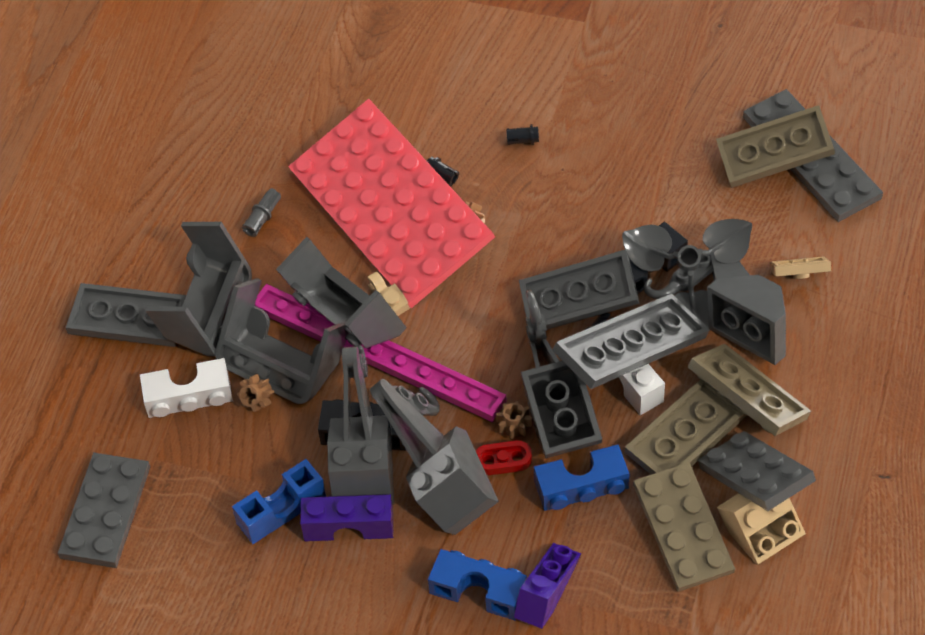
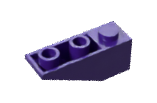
(546, 585)

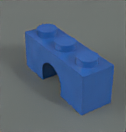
(560, 488)
(261, 515)
(456, 572)

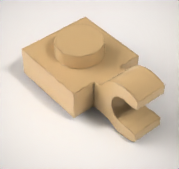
(391, 294)

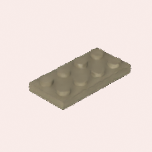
(775, 146)
(749, 389)
(685, 430)
(683, 527)

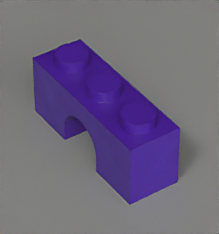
(365, 513)

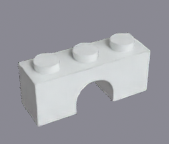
(643, 388)
(208, 389)

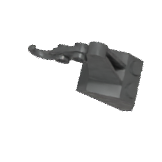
(739, 306)
(556, 395)
(359, 446)
(444, 468)

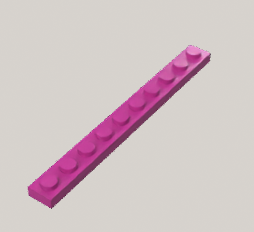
(390, 357)

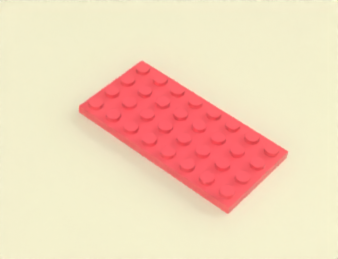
(391, 202)

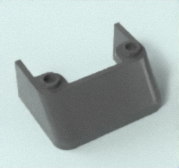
(216, 271)
(339, 299)
(253, 352)

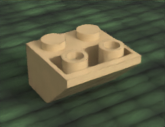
(760, 531)

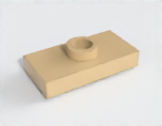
(800, 267)

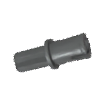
(261, 213)

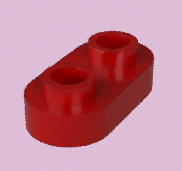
(502, 457)

